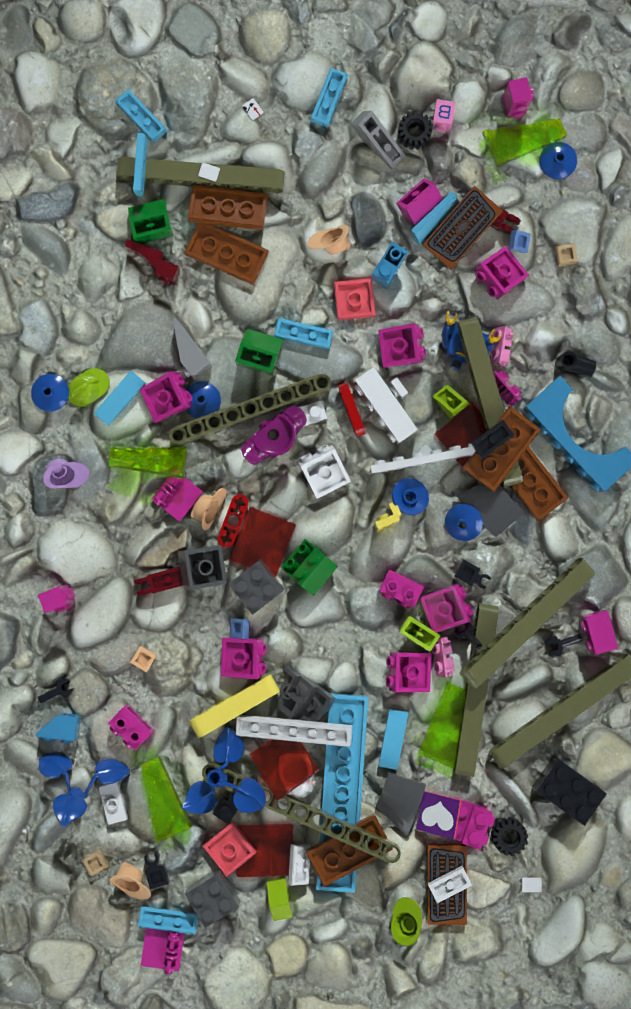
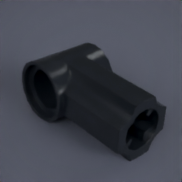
(577, 364)

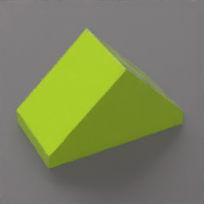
(450, 401)
(419, 633)
(279, 899)

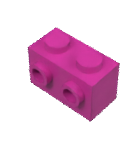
(517, 97)
(419, 201)
(400, 588)
(57, 599)
(598, 632)
(130, 727)

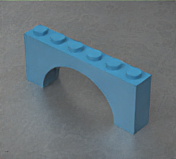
(547, 413)

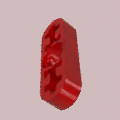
(351, 409)
(225, 523)

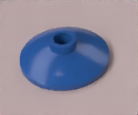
(552, 166)
(58, 396)
(211, 403)
(417, 493)
(468, 515)

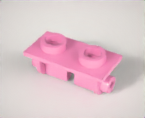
(499, 354)
(443, 666)

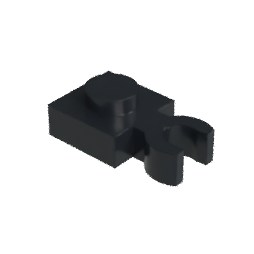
(469, 573)
(226, 809)
(156, 873)

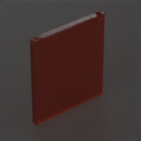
(462, 430)
(262, 538)
(283, 765)
(272, 849)

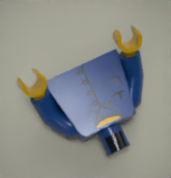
(453, 345)

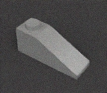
(377, 138)
(191, 357)

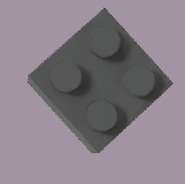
(202, 567)
(256, 586)
(212, 897)

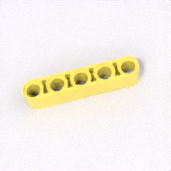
(234, 706)

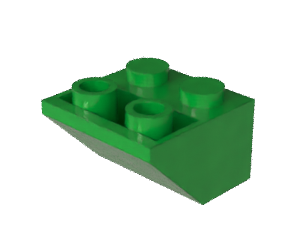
(150, 221)
(259, 352)
(309, 567)

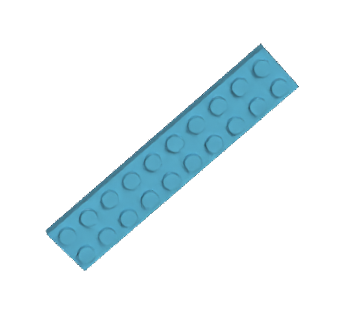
(344, 774)

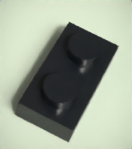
(492, 439)

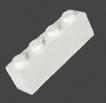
(385, 406)

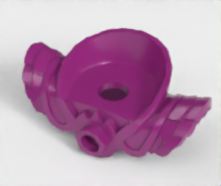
(288, 425)

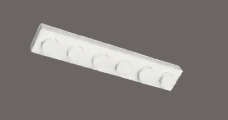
(418, 459)
(294, 730)

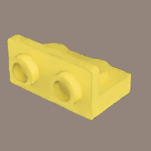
(385, 520)

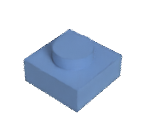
(519, 241)
(239, 628)

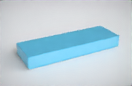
(329, 97)
(141, 116)
(140, 164)
(434, 218)
(303, 333)
(119, 398)
(393, 739)
(168, 920)

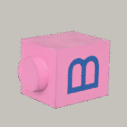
(443, 115)

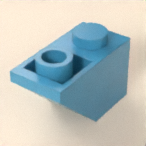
(389, 265)
(63, 727)

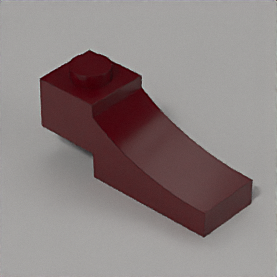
(165, 271)

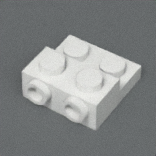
(324, 471)

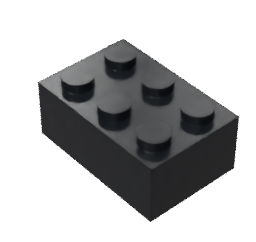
(569, 790)

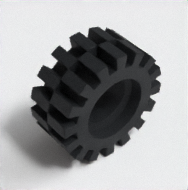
(417, 119)
(518, 844)

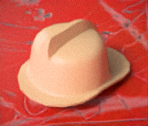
(332, 240)
(207, 508)
(130, 881)

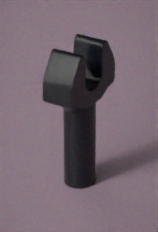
(467, 633)
(562, 643)
(56, 691)

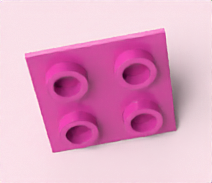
(514, 391)
(177, 496)
(162, 950)

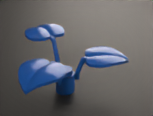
(250, 794)
(72, 806)

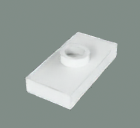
(113, 803)
(299, 865)

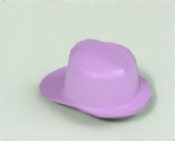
(65, 474)

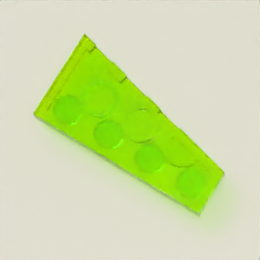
(514, 142)
(154, 460)
(443, 731)
(165, 804)

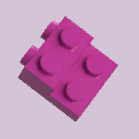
(500, 273)
(402, 345)
(166, 396)
(446, 608)
(243, 658)
(409, 671)
(474, 824)

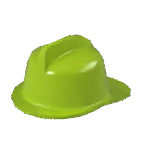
(88, 387)
(406, 921)

